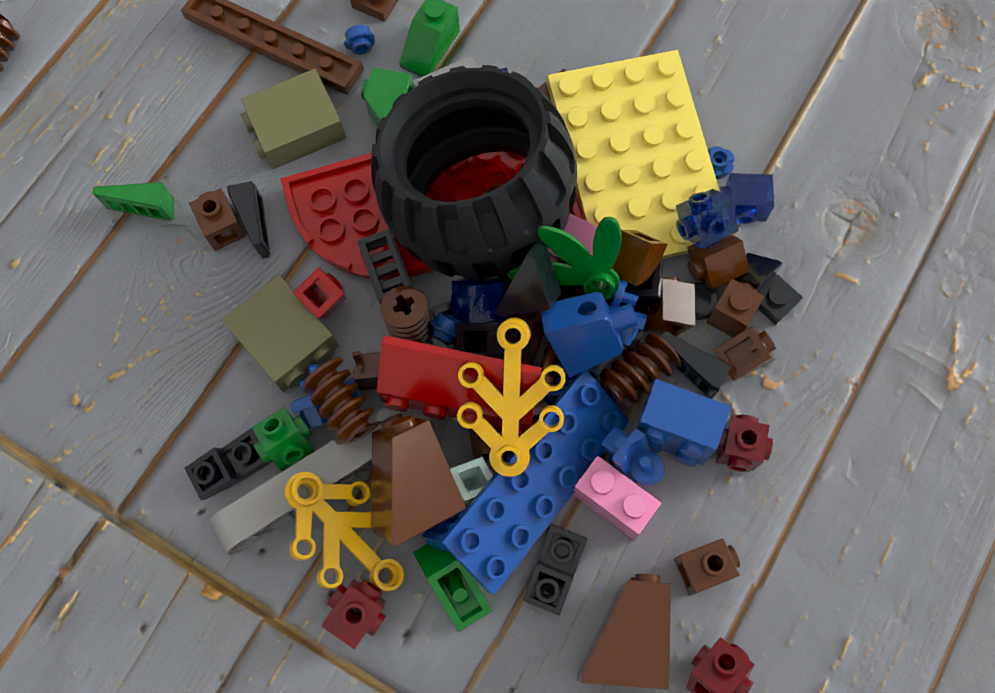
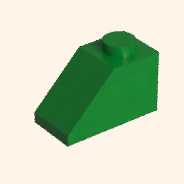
(430, 36)
(383, 89)
(453, 586)

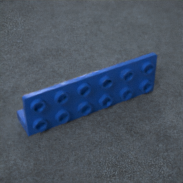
(516, 510)

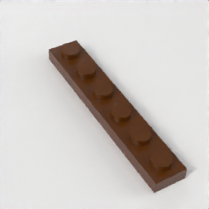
(275, 41)

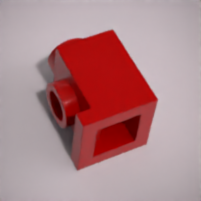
(320, 293)

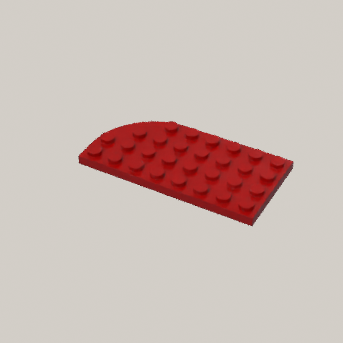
(339, 205)

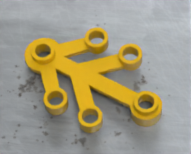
(510, 405)
(336, 529)

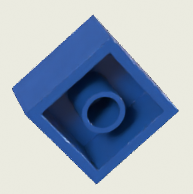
(682, 423)

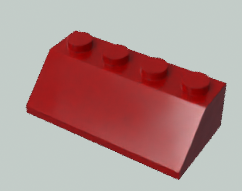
(428, 380)

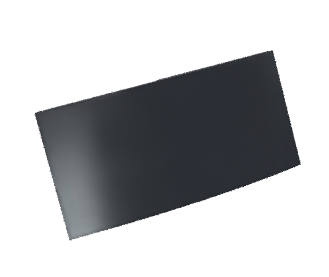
(225, 466)
(555, 569)

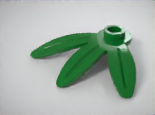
(589, 270)

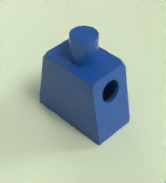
(586, 330)

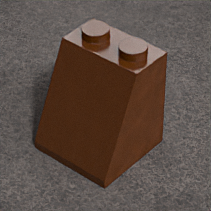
(409, 480)
(633, 638)

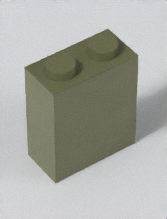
(292, 119)
(281, 333)

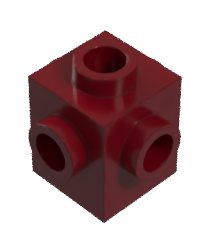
(735, 452)
(352, 625)
(721, 669)

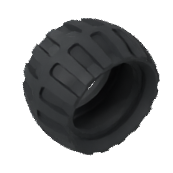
(457, 119)

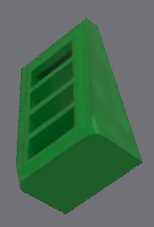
(139, 199)

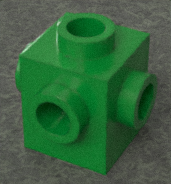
(282, 439)

